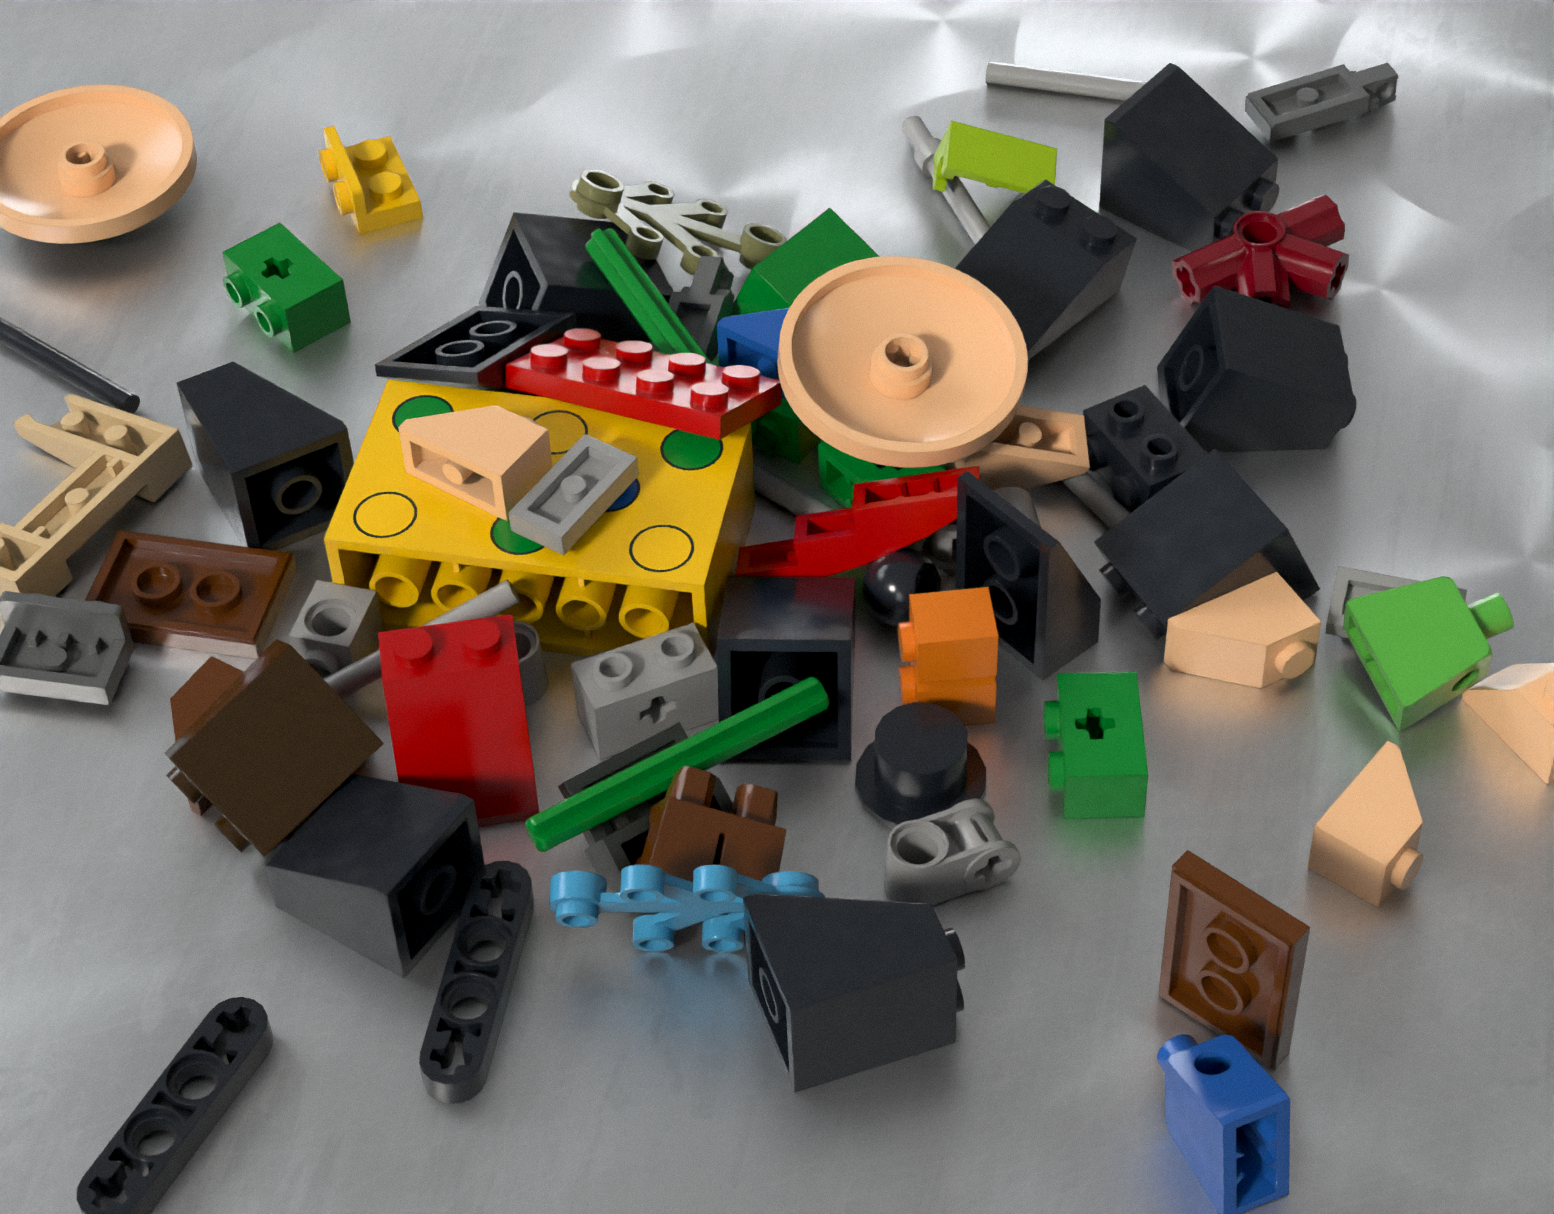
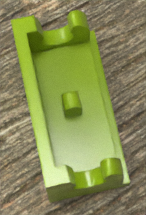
(992, 159)

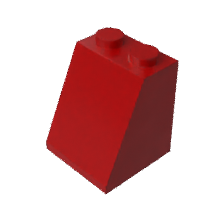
(461, 714)

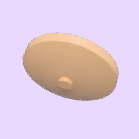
(92, 163)
(902, 361)

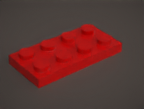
(645, 384)

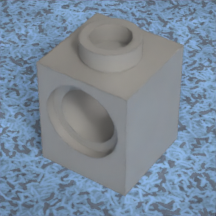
(336, 626)

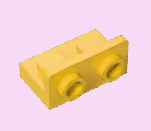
(369, 182)

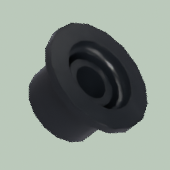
(918, 765)

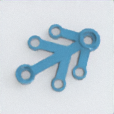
(715, 890)

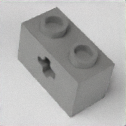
(646, 689)

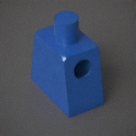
(1227, 1121)

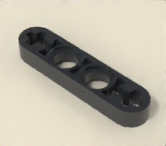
(472, 978)
(186, 1118)

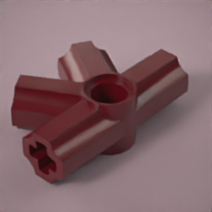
(1270, 255)

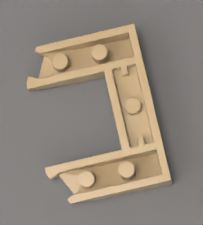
(113, 461)

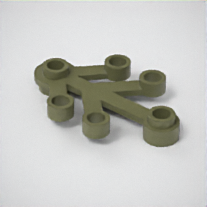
(606, 196)

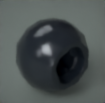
(893, 579)

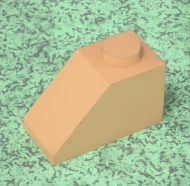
(1032, 450)
(478, 455)
(1245, 635)
(1520, 711)
(1371, 831)

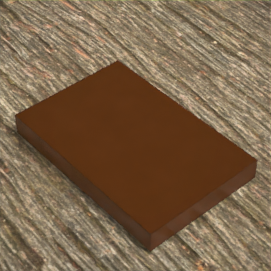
(195, 592)
(1232, 959)

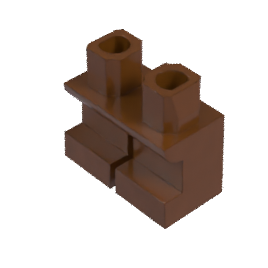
(692, 834)

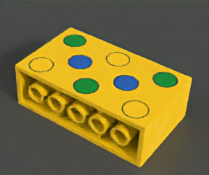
(634, 574)

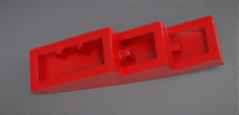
(881, 521)

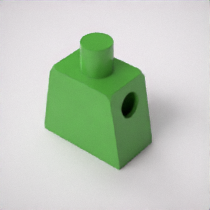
(1424, 643)

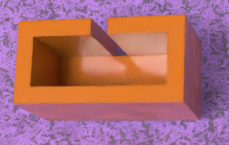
(951, 653)

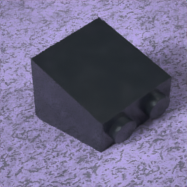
(1183, 163)
(548, 269)
(1257, 377)
(265, 455)
(1198, 543)
(779, 635)
(381, 868)
(850, 981)

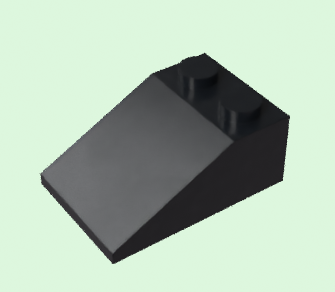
(1050, 262)
(476, 348)
(1037, 592)

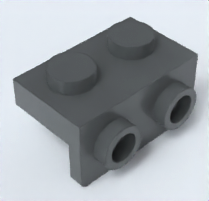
(62, 647)

